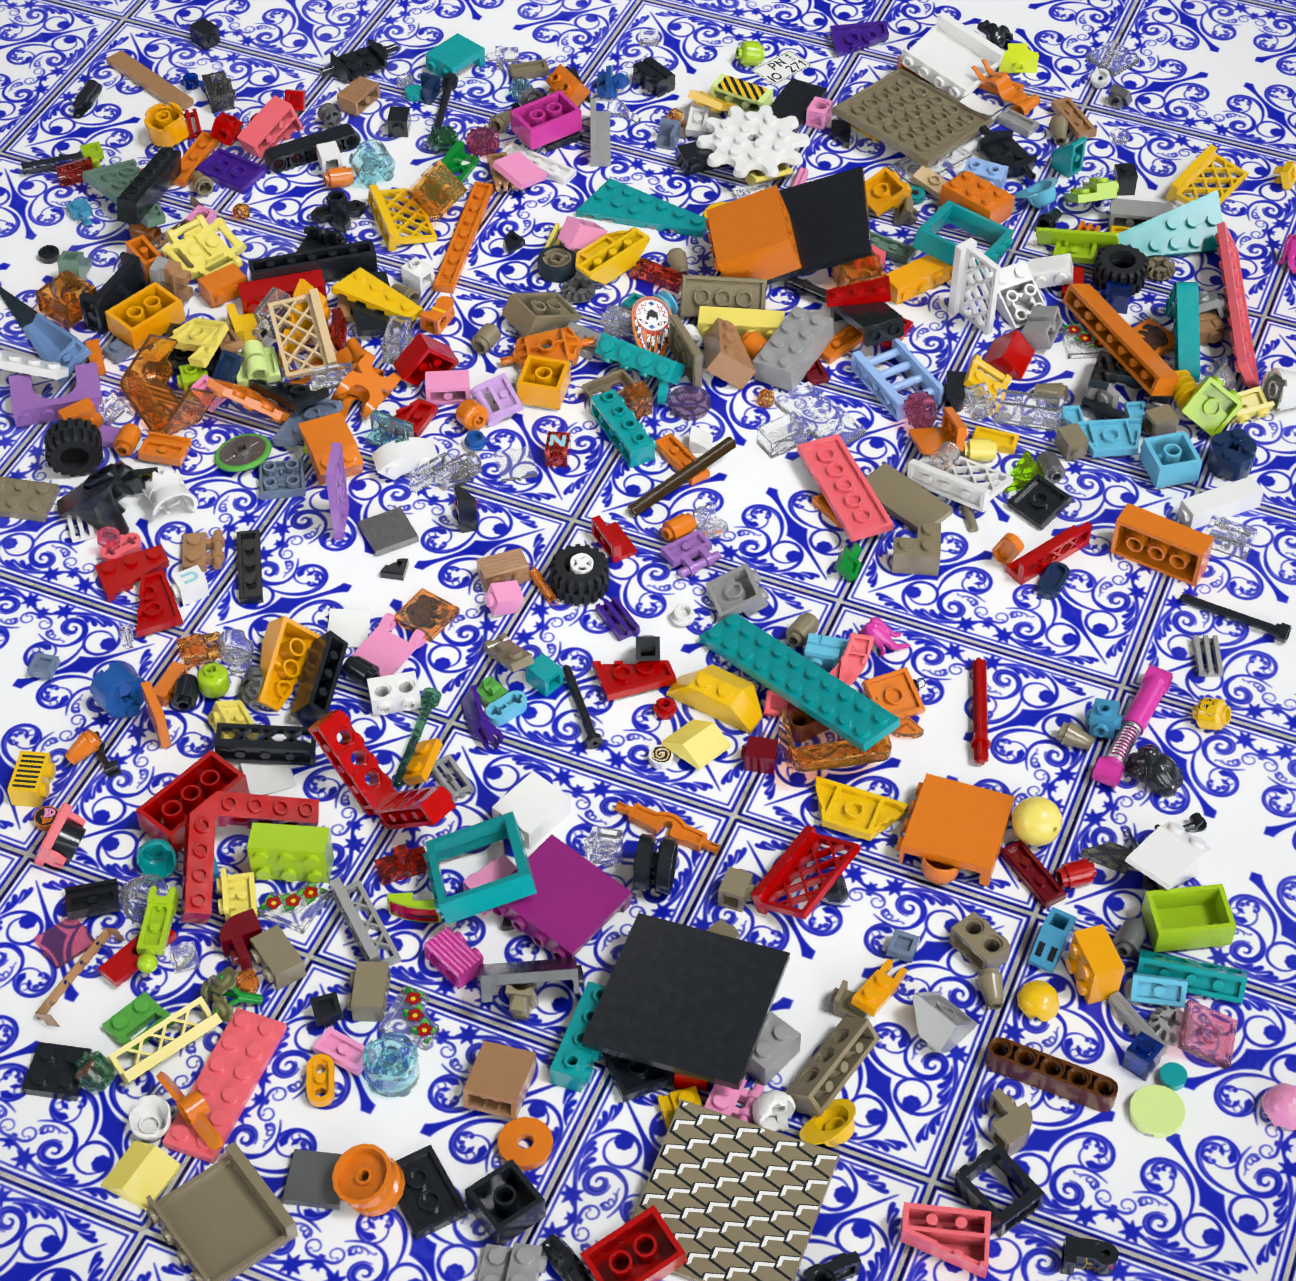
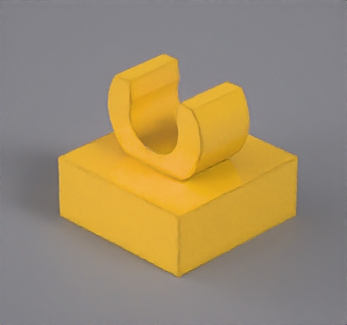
(1287, 174)

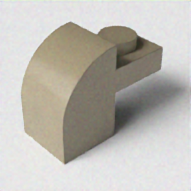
(1014, 1122)

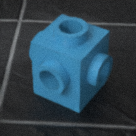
(1104, 718)

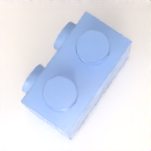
(988, 171)

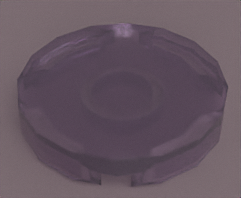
(689, 402)

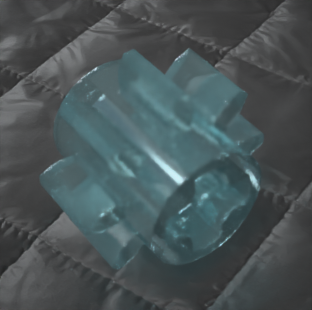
(517, 85)

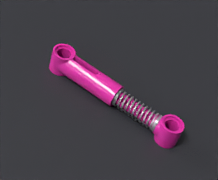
(1154, 685)

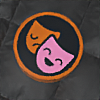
(44, 817)

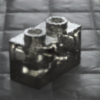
(219, 91)

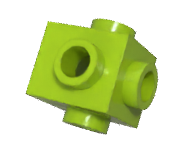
(189, 376)

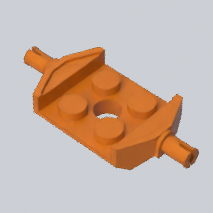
(564, 343)

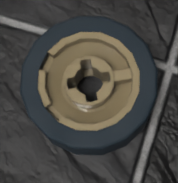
(556, 264)

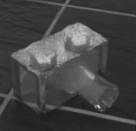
(396, 338)

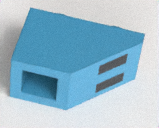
(1052, 940)

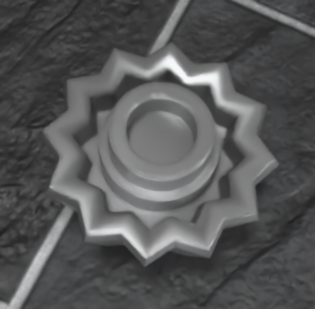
(529, 95)

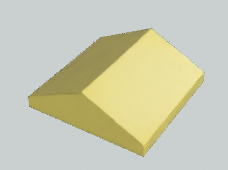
(758, 176)
(697, 742)
(141, 1173)

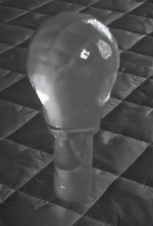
(619, 109)

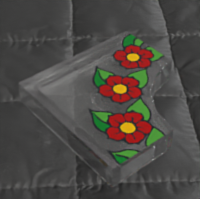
(1079, 342)
(295, 908)
(410, 1018)

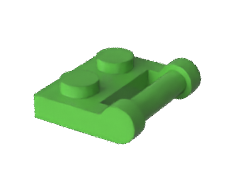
(134, 1018)

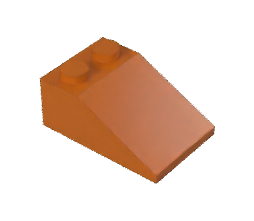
(318, 439)

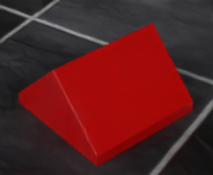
(1010, 354)

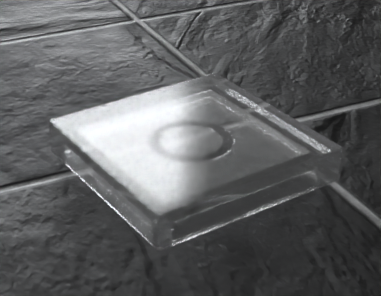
(1113, 57)

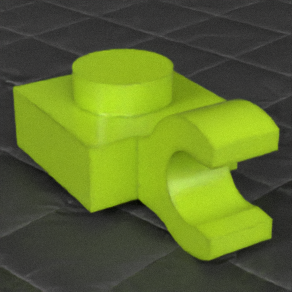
(94, 151)

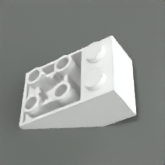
(1017, 294)

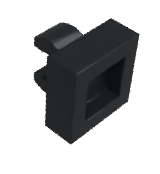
(326, 1009)

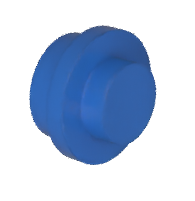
(475, 440)

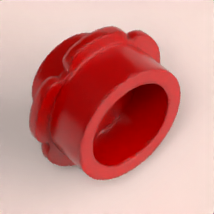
(665, 708)

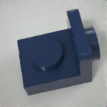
(430, 87)

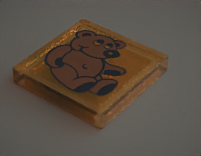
(426, 613)

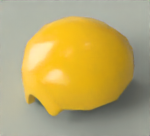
(1038, 1000)

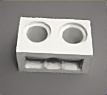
(394, 693)

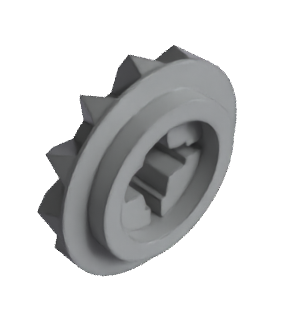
(1159, 1021)

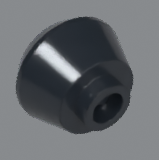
(838, 891)

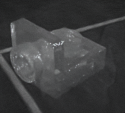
(113, 408)

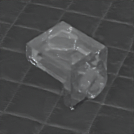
(708, 522)

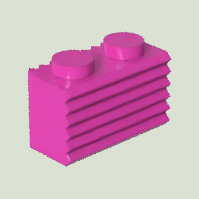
(453, 957)

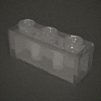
(1028, 410)

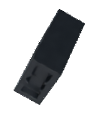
(1017, 1211)

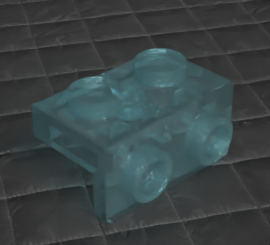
(387, 429)

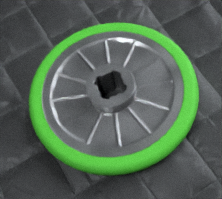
(243, 452)

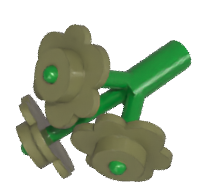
(218, 986)

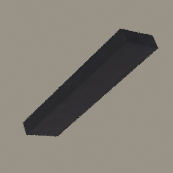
(249, 567)

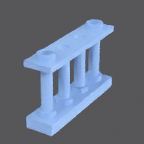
(887, 392)

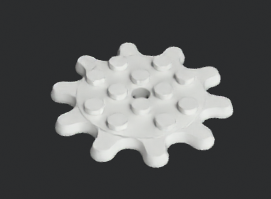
(772, 145)

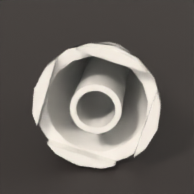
(1280, 387)

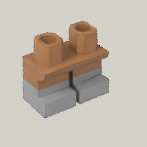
(171, 277)

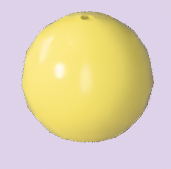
(1037, 821)

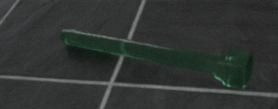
(429, 700)

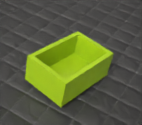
(290, 852)
(1188, 918)

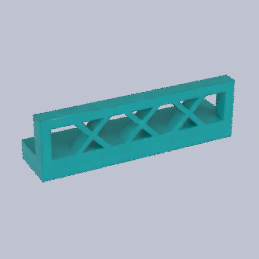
(1202, 977)

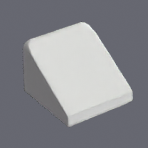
(699, 440)

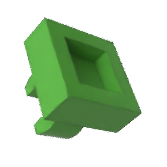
(490, 690)

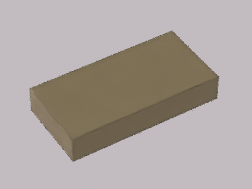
(529, 69)

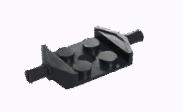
(360, 61)
(1004, 150)

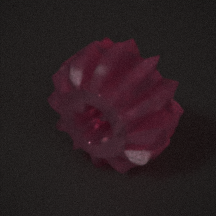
(483, 141)
(920, 409)

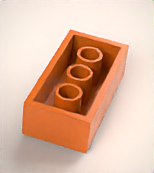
(1161, 544)

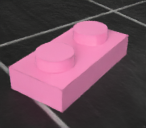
(342, 1049)

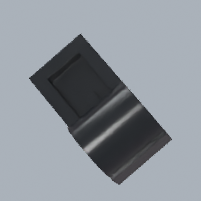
(839, 1269)

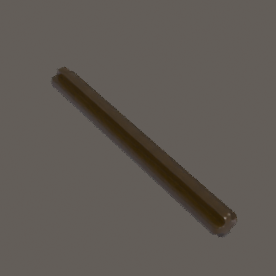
(681, 476)

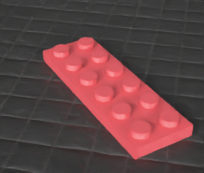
(845, 487)
(228, 1080)

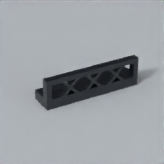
(265, 749)

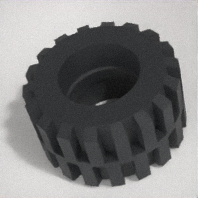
(1120, 265)
(73, 447)
(579, 588)

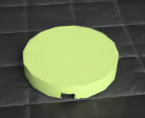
(1157, 1111)

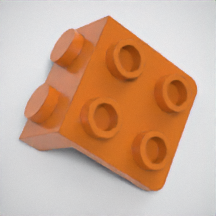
(951, 430)

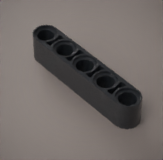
(304, 150)

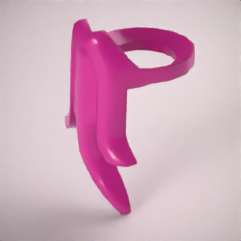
(1289, 253)
(882, 635)

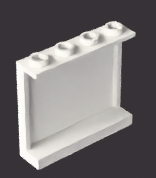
(947, 55)

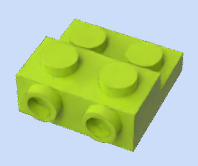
(1094, 190)
(1212, 405)

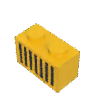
(31, 779)

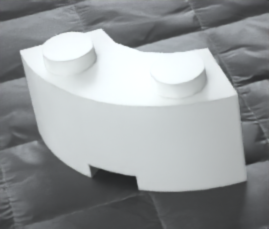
(402, 457)

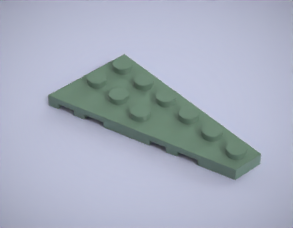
(114, 179)

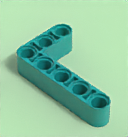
(1184, 307)

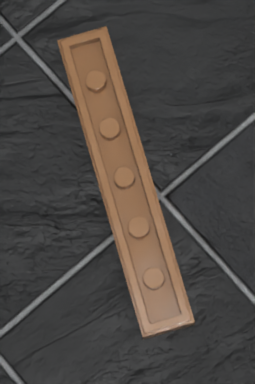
(149, 80)

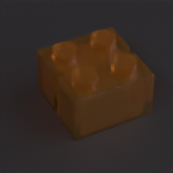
(435, 189)
(857, 271)
(66, 306)

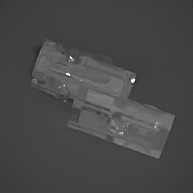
(445, 471)

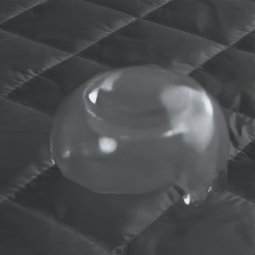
(234, 647)

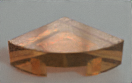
(908, 728)

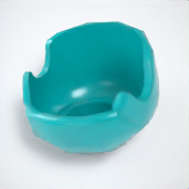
(156, 858)

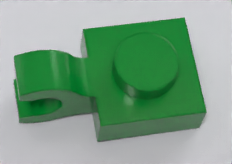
(848, 562)

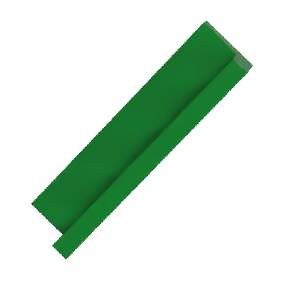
(455, 157)

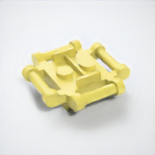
(202, 248)

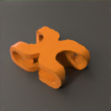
(367, 385)

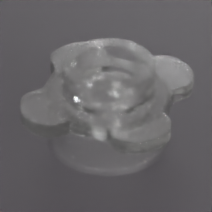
(404, 80)

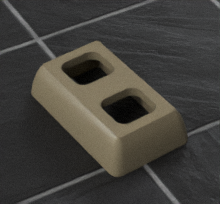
(607, 381)

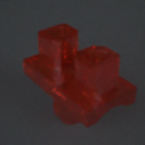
(72, 172)

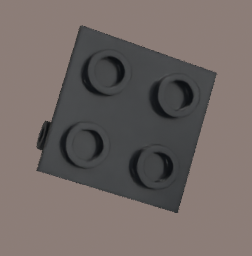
(321, 238)

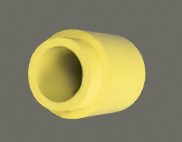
(980, 449)

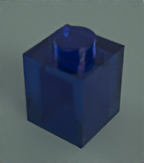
(1117, 295)
(1143, 1056)

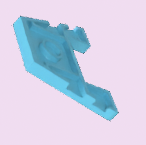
(1110, 436)

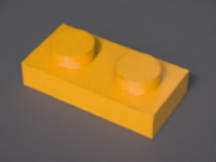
(422, 761)

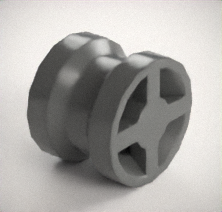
(329, 115)

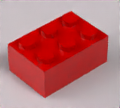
(636, 1251)

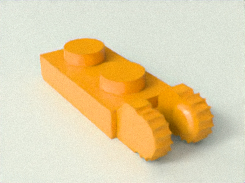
(878, 989)

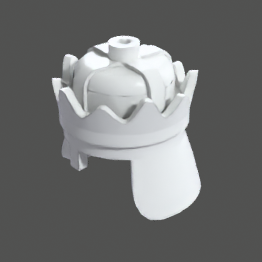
(167, 491)

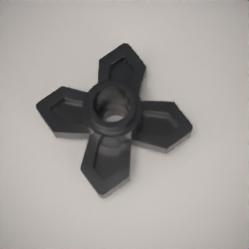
(338, 211)

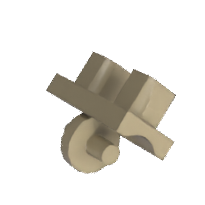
(521, 999)

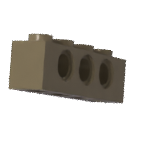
(832, 1065)

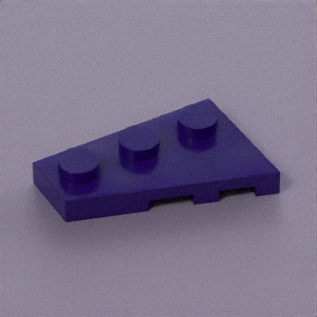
(857, 36)

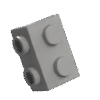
(1210, 301)

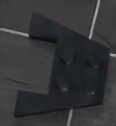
(1109, 370)

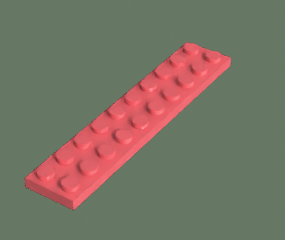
(1237, 307)

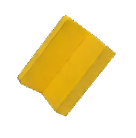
(241, 324)

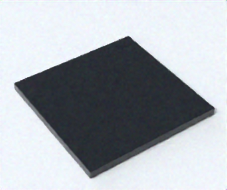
(828, 221)
(687, 1001)

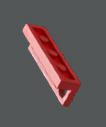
(1051, 551)

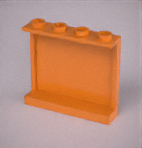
(956, 825)

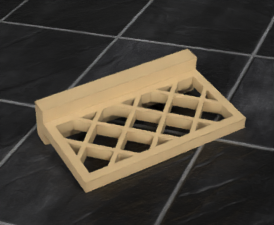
(319, 325)

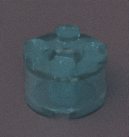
(372, 163)
(391, 1065)

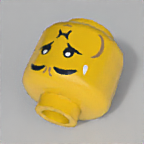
(1211, 713)

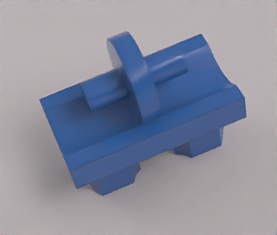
(610, 83)

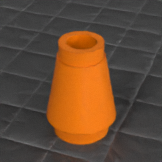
(84, 745)

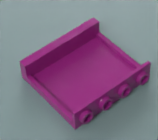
(570, 900)

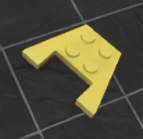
(202, 337)

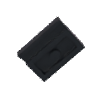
(92, 899)

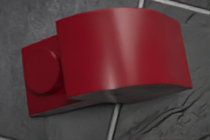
(236, 937)

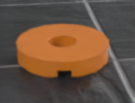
(522, 1129)

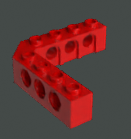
(395, 808)
(224, 810)

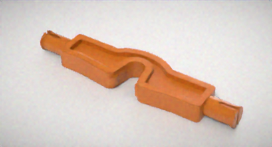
(656, 821)

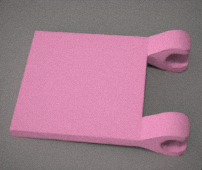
(387, 649)

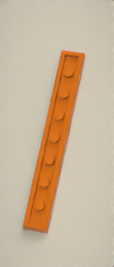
(463, 238)

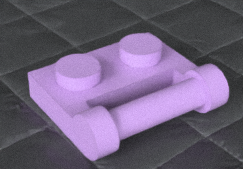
(502, 394)

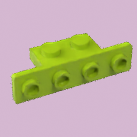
(1079, 243)

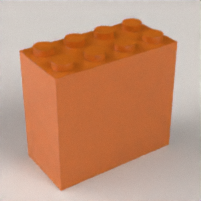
(753, 237)

